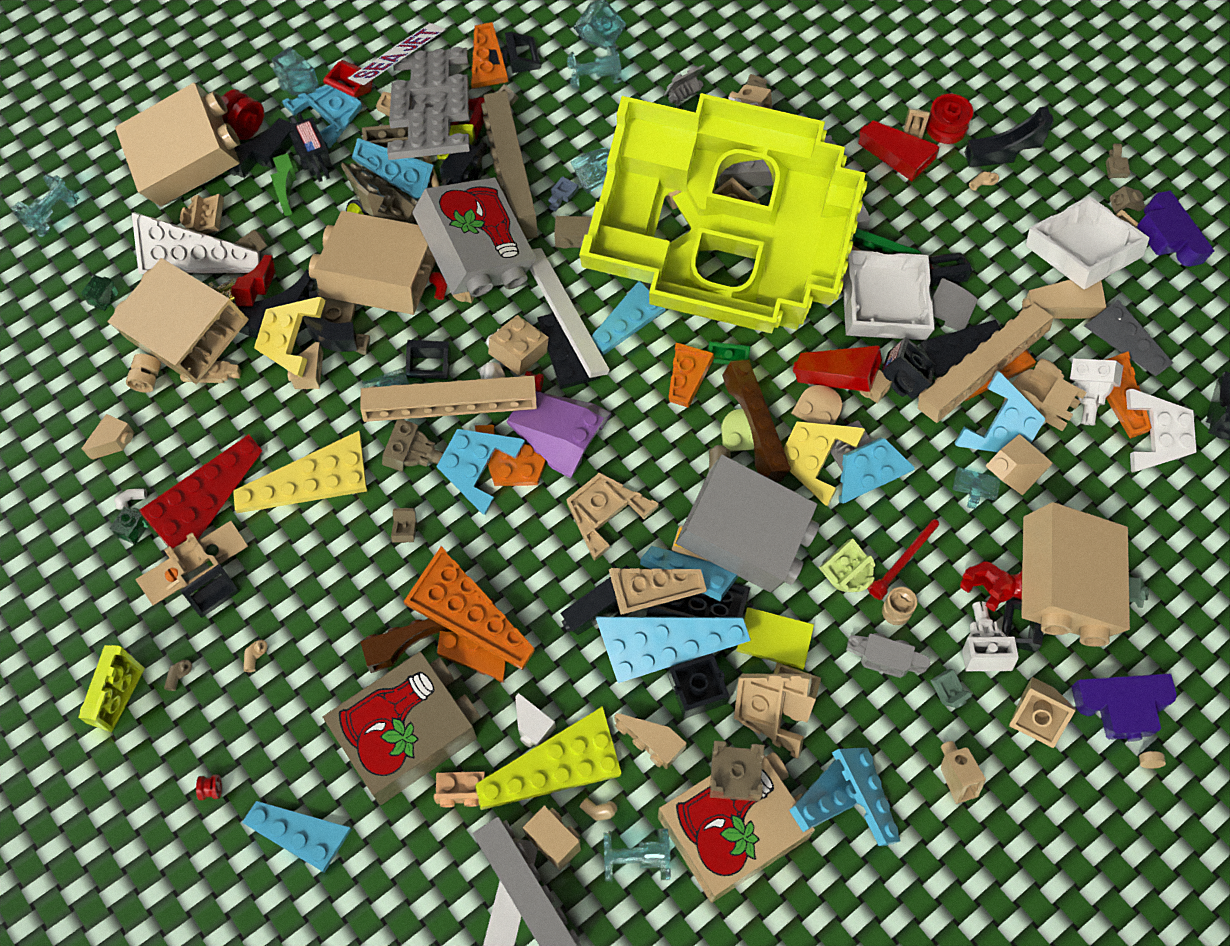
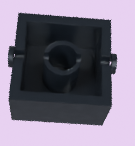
(698, 685)

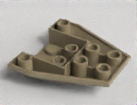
(379, 196)

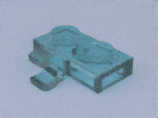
(976, 485)

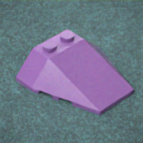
(559, 429)

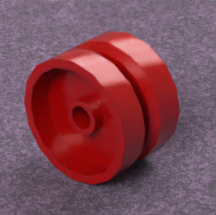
(243, 113)
(949, 118)

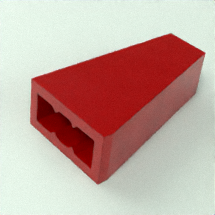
(898, 149)
(840, 368)

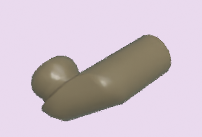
(176, 672)

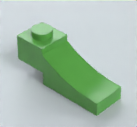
(283, 180)

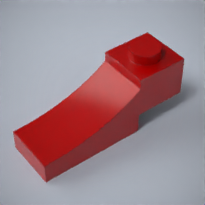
(254, 283)

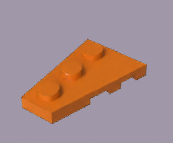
(688, 373)
(466, 653)

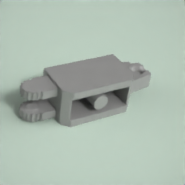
(887, 655)

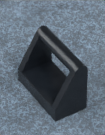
(517, 63)
(954, 274)
(431, 350)
(212, 594)
(1035, 634)

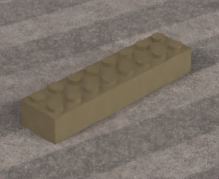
(508, 160)

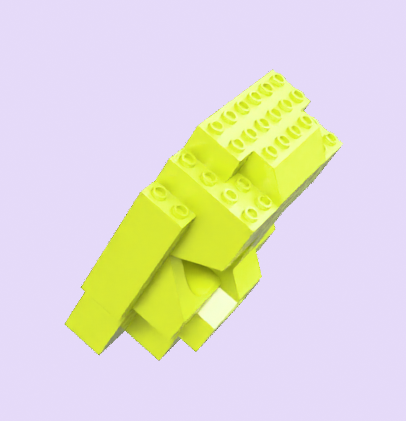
(795, 241)

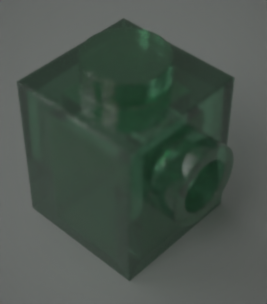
(99, 292)
(129, 525)

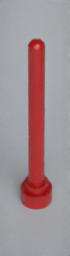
(879, 588)

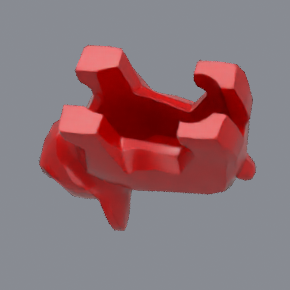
(997, 582)

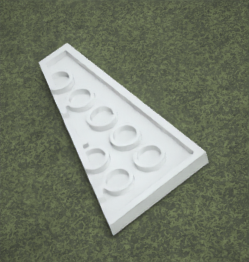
(188, 249)

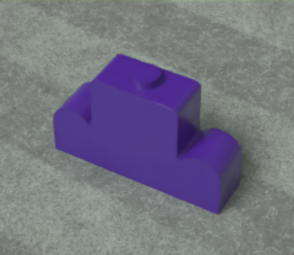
(1173, 230)
(1126, 703)

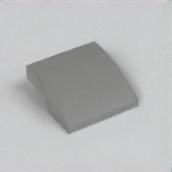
(953, 304)

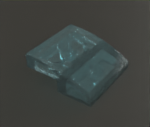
(591, 168)

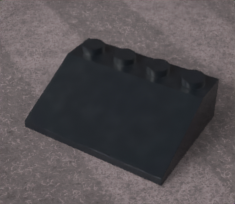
(705, 606)

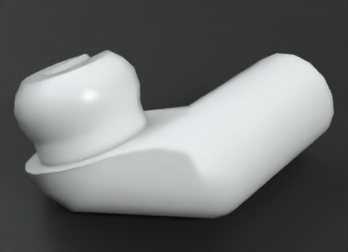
(129, 494)

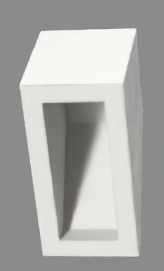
(532, 723)

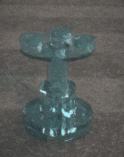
(601, 67)
(38, 211)
(648, 855)

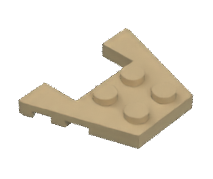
(598, 503)
(761, 705)

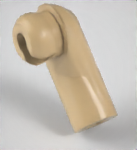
(984, 178)
(252, 653)
(599, 812)

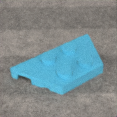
(871, 468)

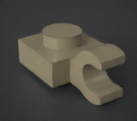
(1116, 165)

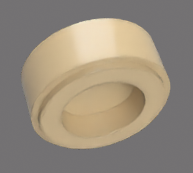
(1152, 759)

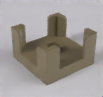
(736, 772)

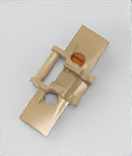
(185, 558)

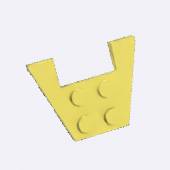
(280, 331)
(809, 448)

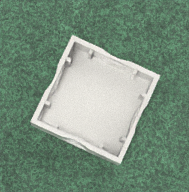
(1087, 242)
(887, 295)

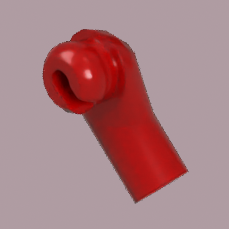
(440, 283)

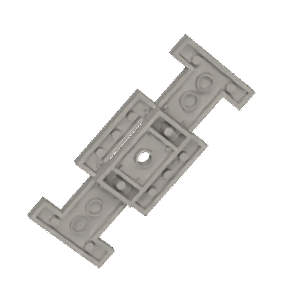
(433, 102)

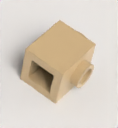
(879, 388)

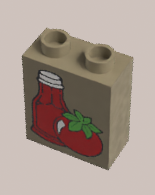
(403, 726)

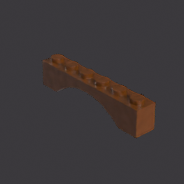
(769, 453)
(385, 649)

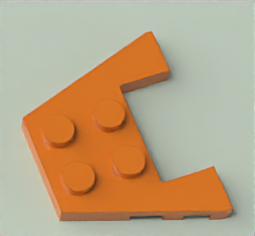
(508, 471)

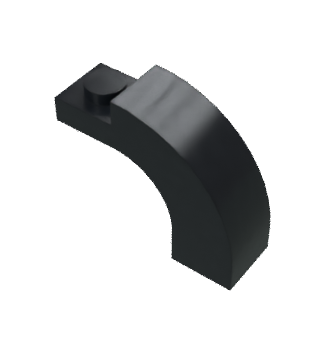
(330, 335)

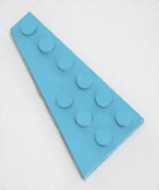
(654, 643)

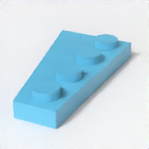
(406, 174)
(626, 319)
(715, 577)
(869, 793)
(825, 798)
(302, 835)

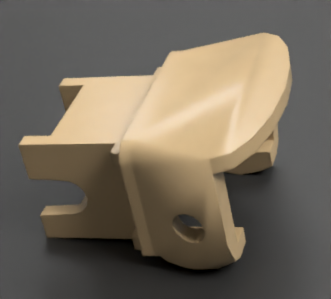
(1049, 392)

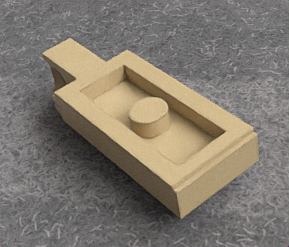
(218, 373)

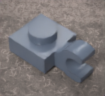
(562, 191)

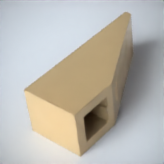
(656, 739)

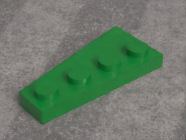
(881, 244)

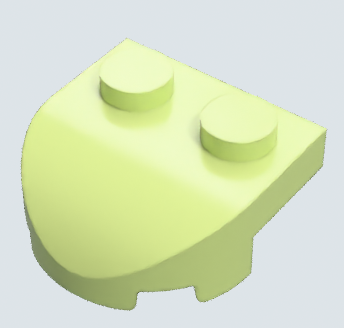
(736, 432)
(849, 568)

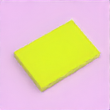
(776, 638)

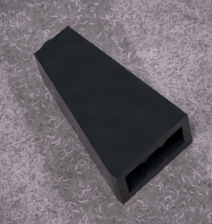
(597, 602)

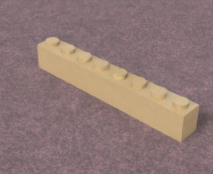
(984, 362)
(448, 398)

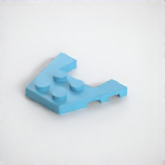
(332, 105)
(1014, 418)
(468, 457)

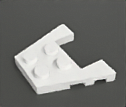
(1170, 432)

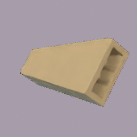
(1068, 300)

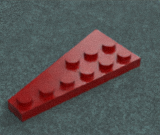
(201, 495)

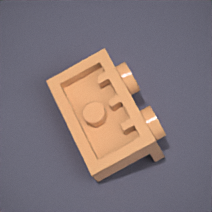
(457, 788)

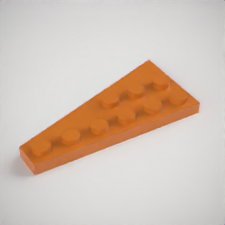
(458, 604)

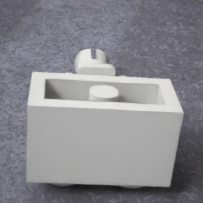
(1096, 379)
(987, 645)

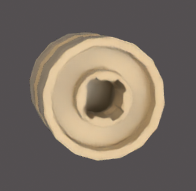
(143, 373)
(899, 606)

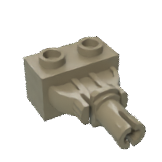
(409, 447)

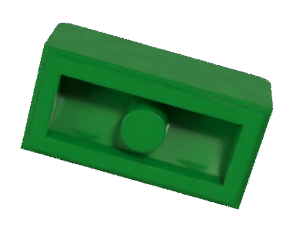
(727, 352)

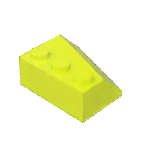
(110, 688)

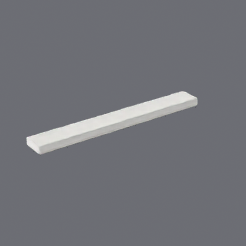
(567, 316)

